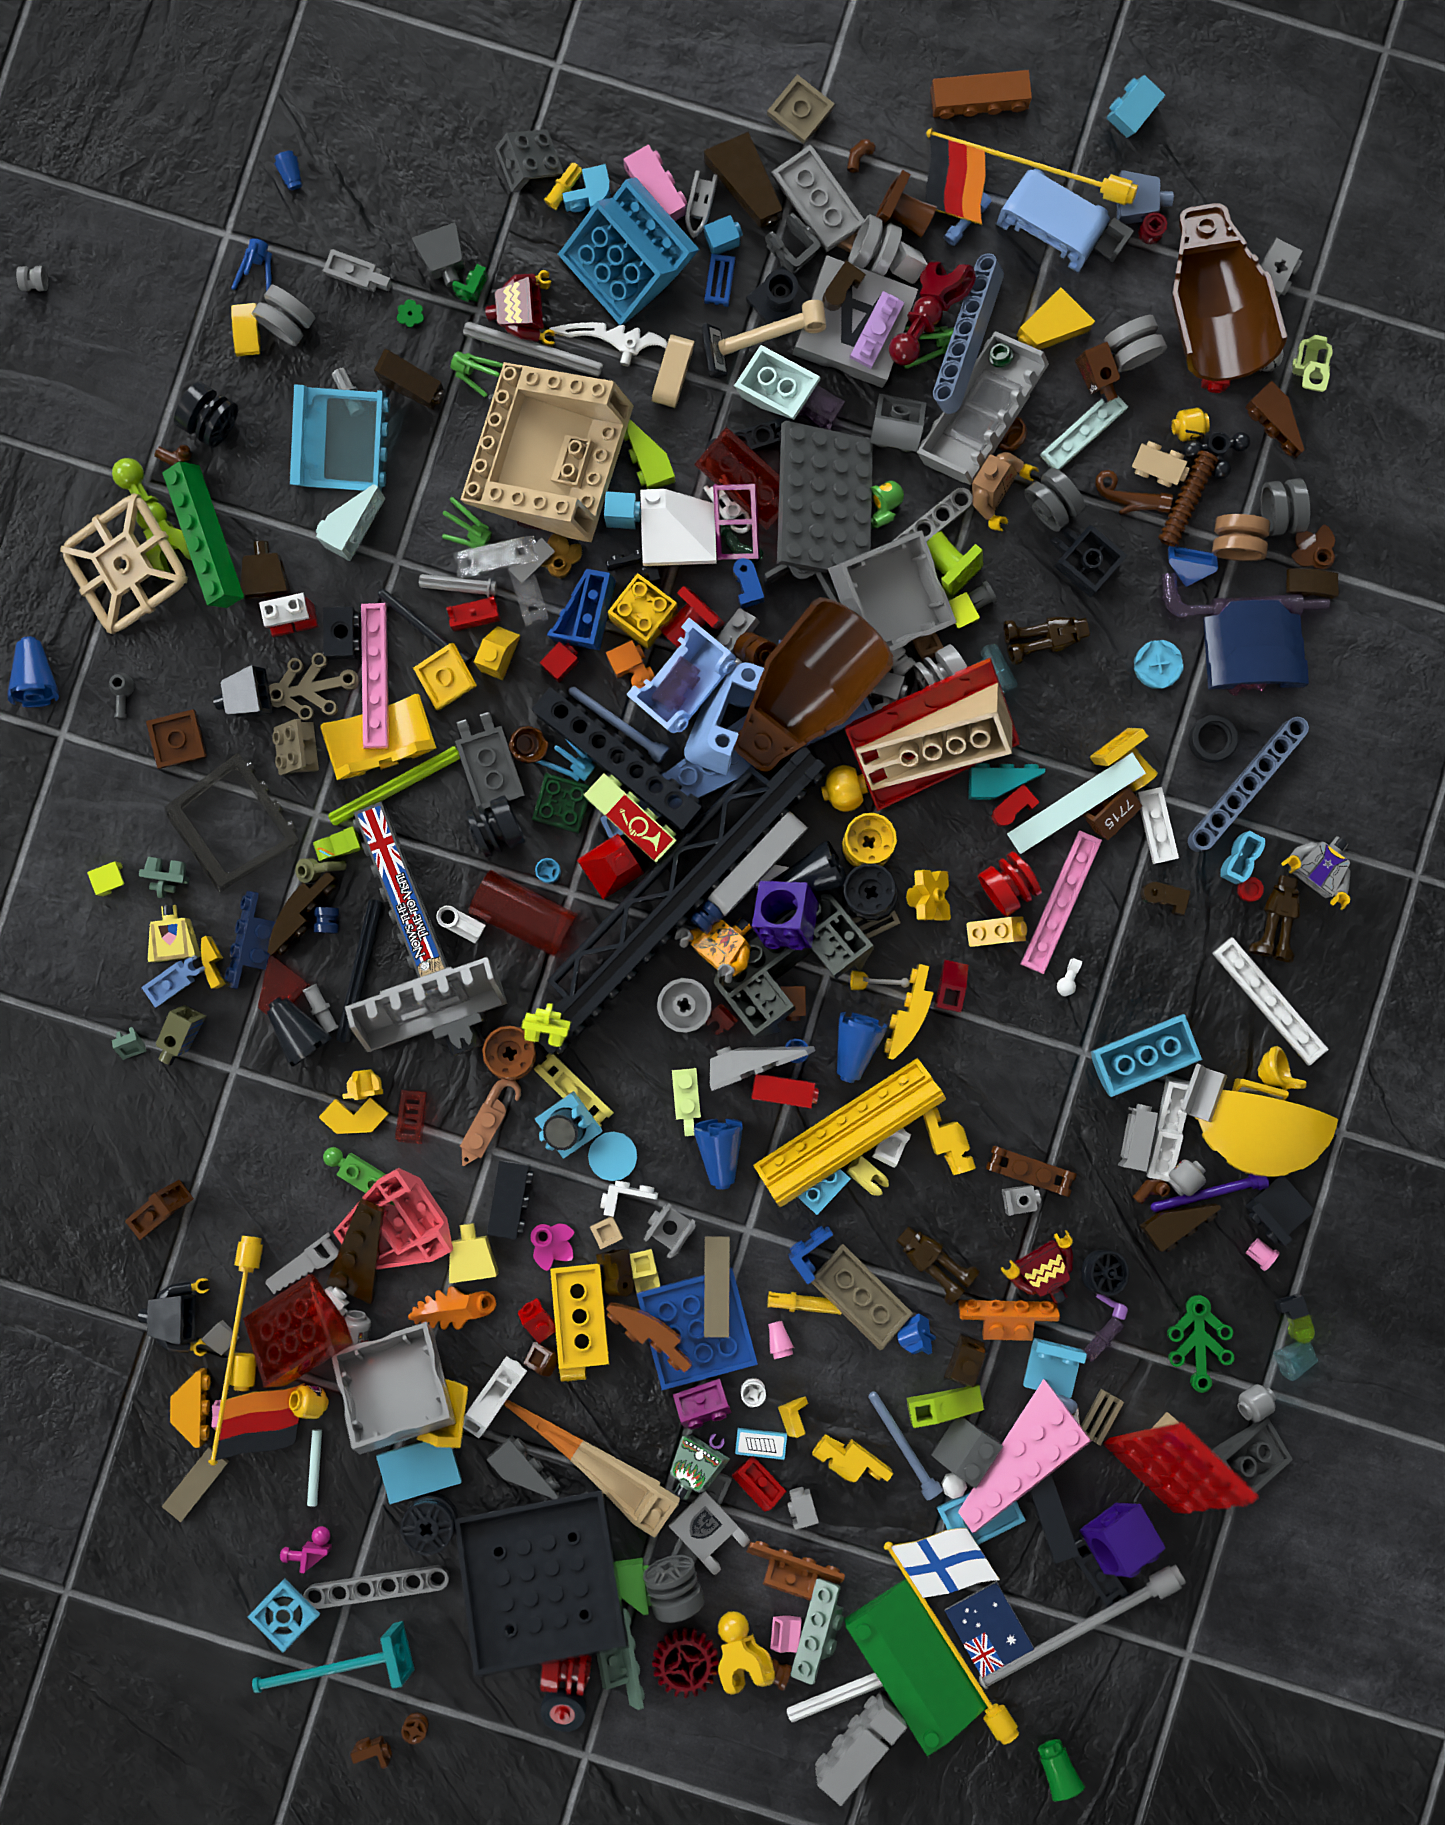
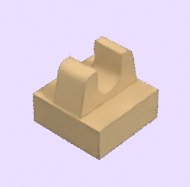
(606, 1232)

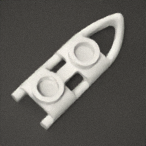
(731, 510)

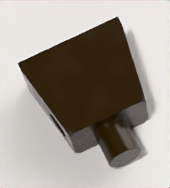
(263, 574)
(966, 1361)

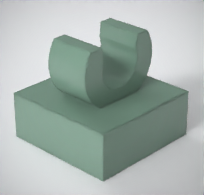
(128, 1045)

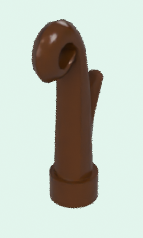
(1135, 501)

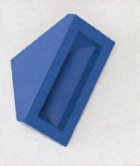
(1191, 564)

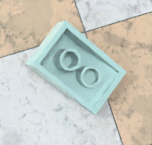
(776, 383)
(349, 523)

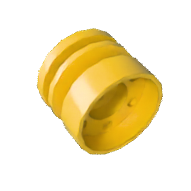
(869, 828)

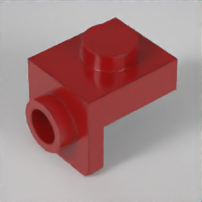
(537, 1320)

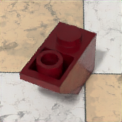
(952, 986)

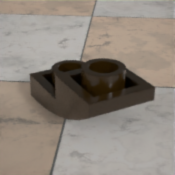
(1312, 582)

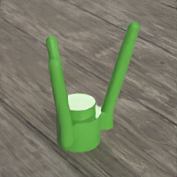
(942, 337)
(466, 363)
(478, 535)

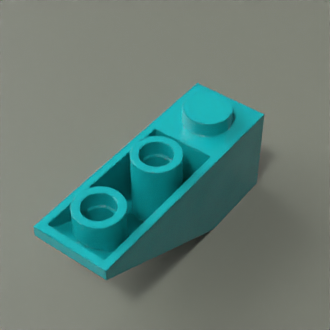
(991, 783)

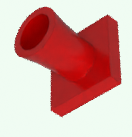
(695, 610)

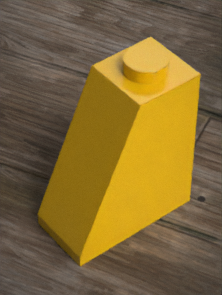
(1055, 322)
(496, 652)

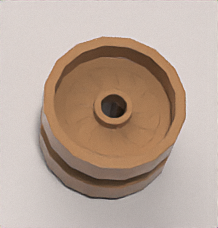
(1241, 537)

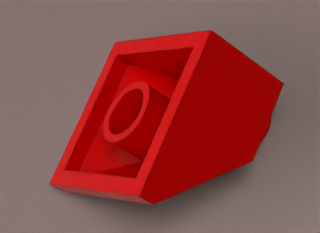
(610, 866)

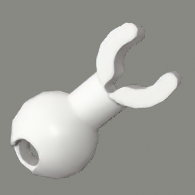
(1066, 985)

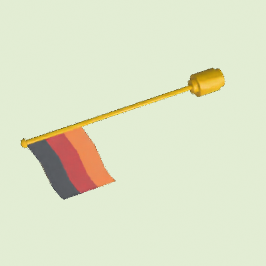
(958, 177)
(258, 1418)

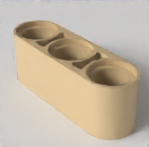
(673, 371)

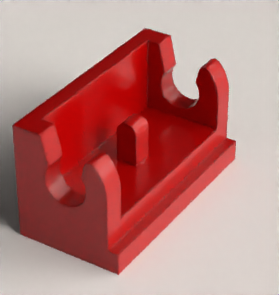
(473, 614)

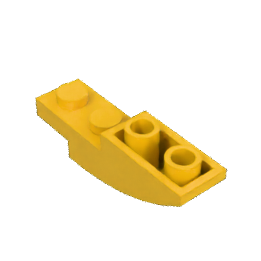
(907, 1024)

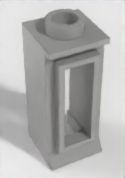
(1138, 1138)

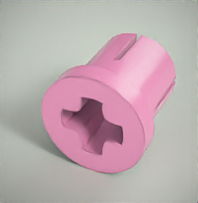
(1262, 1254)

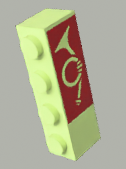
(630, 818)

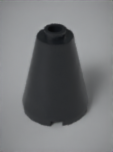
(818, 869)
(295, 1030)

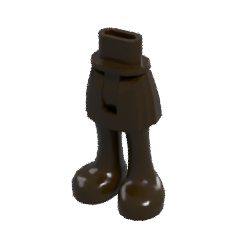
(1059, 634)
(1283, 905)
(924, 1251)

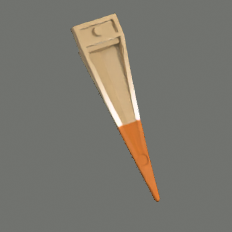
(629, 1489)

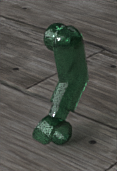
(735, 545)

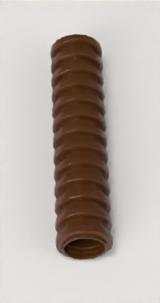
(1188, 498)

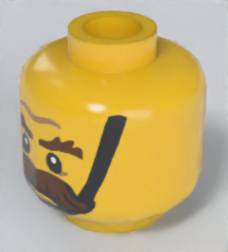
(1191, 424)

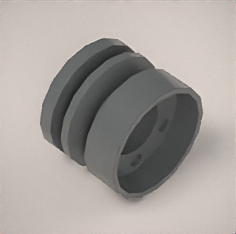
(673, 1588)

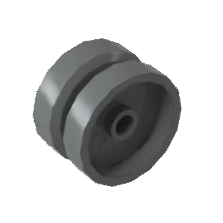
(1054, 499)
(1286, 506)

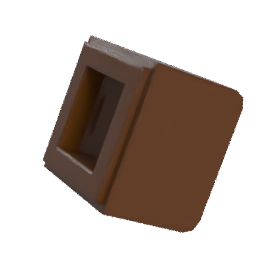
(541, 1359)

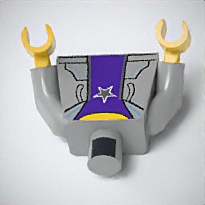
(1323, 869)

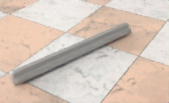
(533, 349)

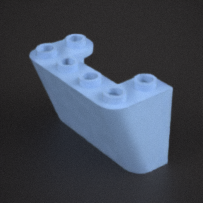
(735, 688)

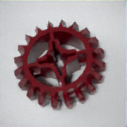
(676, 1666)

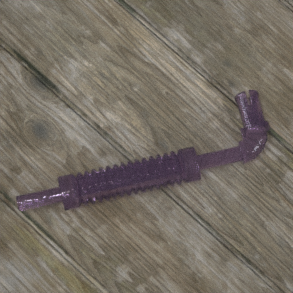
(1293, 603)

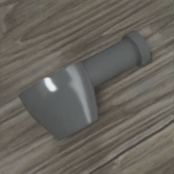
(121, 692)

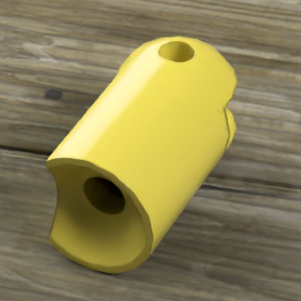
(864, 1172)

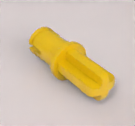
(563, 185)

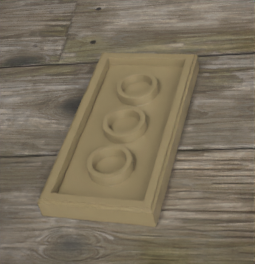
(861, 1297)

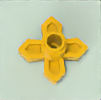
(929, 895)

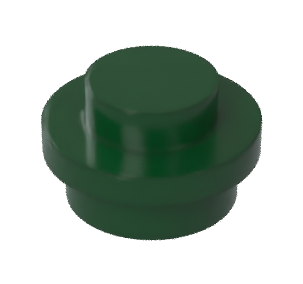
(1001, 355)

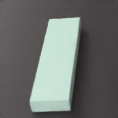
(1082, 432)

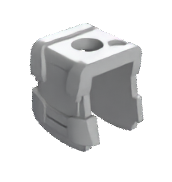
(676, 1240)

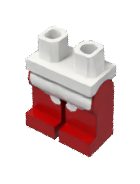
(281, 612)

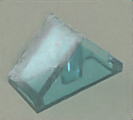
(1295, 1359)

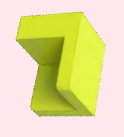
(963, 610)
(106, 878)

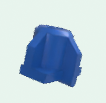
(916, 1335)

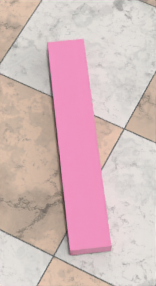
(375, 676)
(1061, 902)

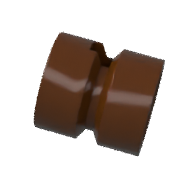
(753, 648)

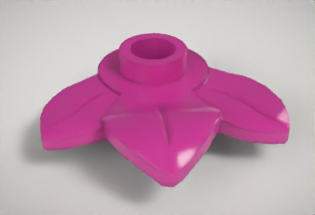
(554, 1247)

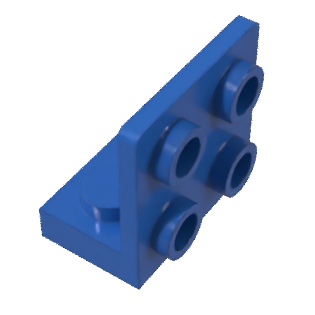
(800, 1249)

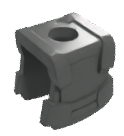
(804, 234)

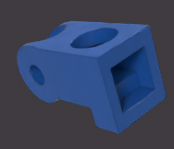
(746, 575)

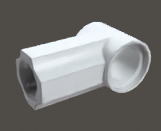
(462, 924)

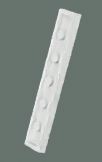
(1270, 1001)

